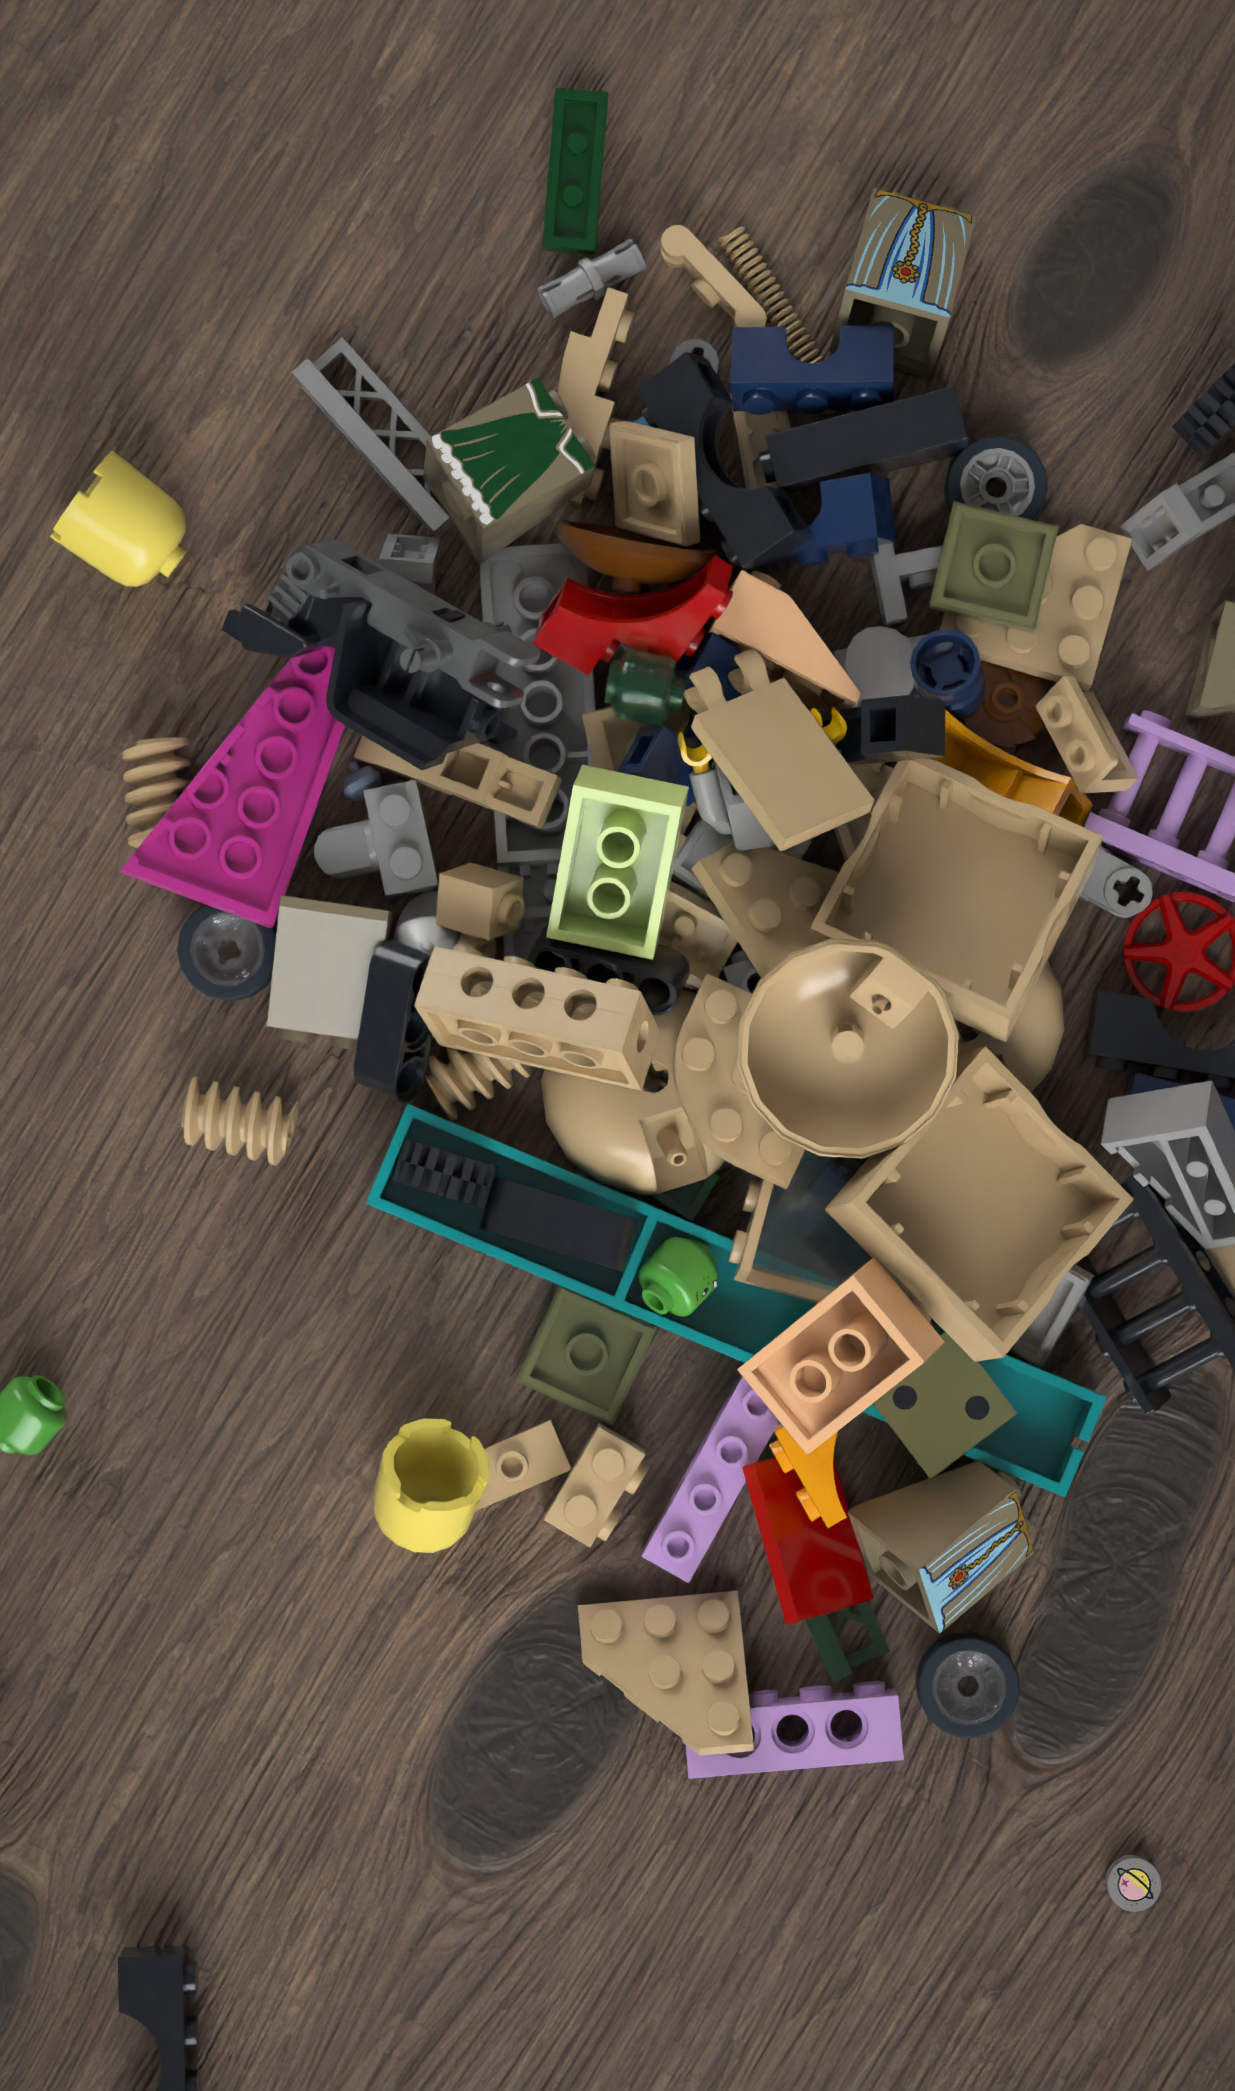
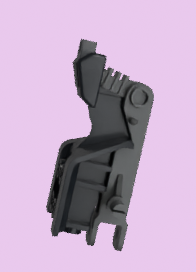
(403, 659)

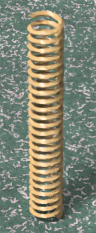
(760, 297)

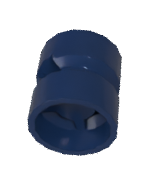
(950, 671)

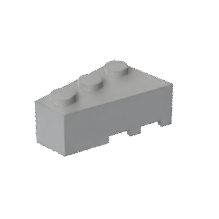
(1184, 1150)

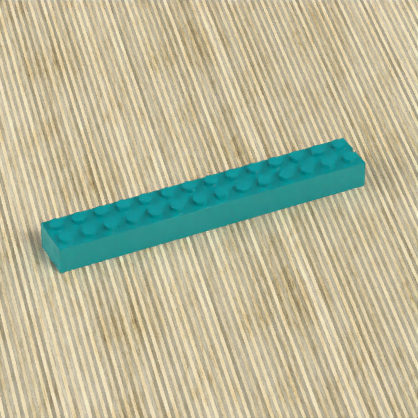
(735, 1315)

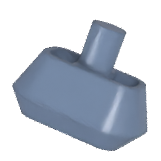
(361, 780)

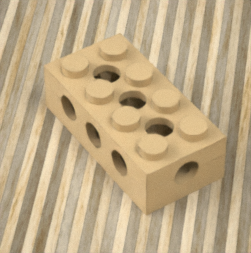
(538, 1016)

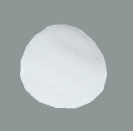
(880, 663)

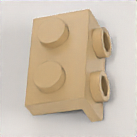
(1085, 739)
(697, 932)

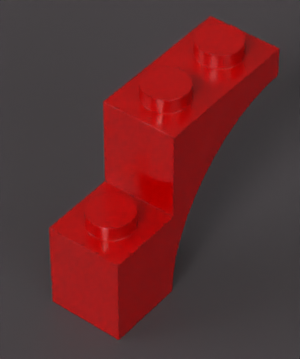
(590, 623)

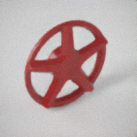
(1181, 951)

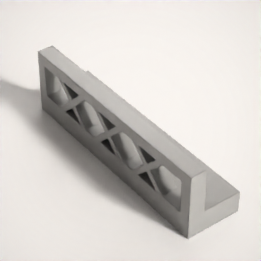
(367, 440)

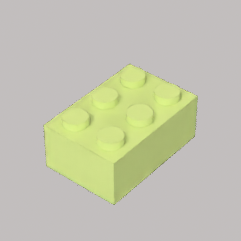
(617, 861)

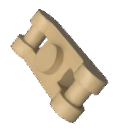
(711, 278)

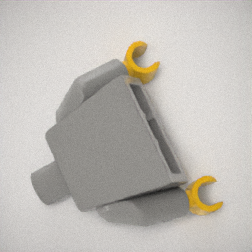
(720, 802)

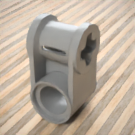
(1101, 881)

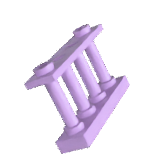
(1160, 847)

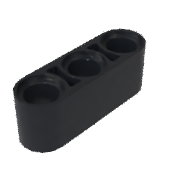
(666, 965)
(392, 1034)
(559, 1224)

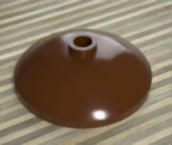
(631, 556)

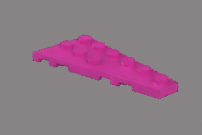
(250, 806)

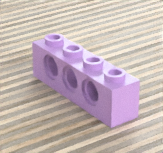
(710, 1483)
(874, 1740)

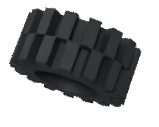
(1210, 415)
(444, 1173)

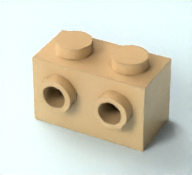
(595, 1485)

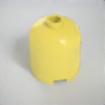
(123, 525)
(429, 1485)

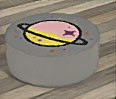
(1133, 1883)

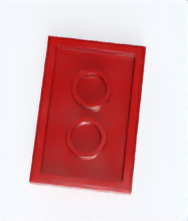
(810, 1564)

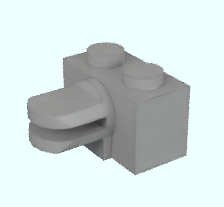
(389, 842)

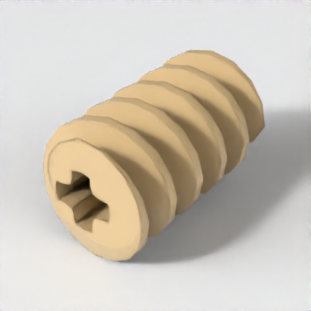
(155, 780)
(465, 1075)
(238, 1122)

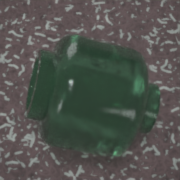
(644, 687)

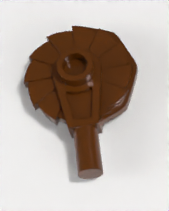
(1008, 709)

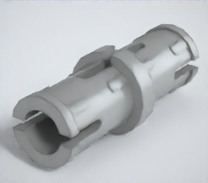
(591, 278)

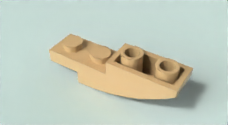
(586, 372)
(480, 777)

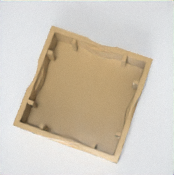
(962, 888)
(981, 1208)

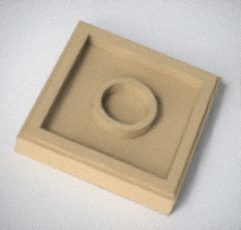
(654, 482)

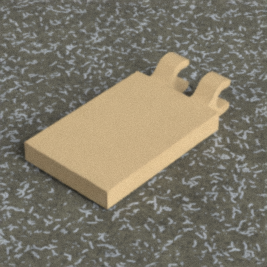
(775, 753)

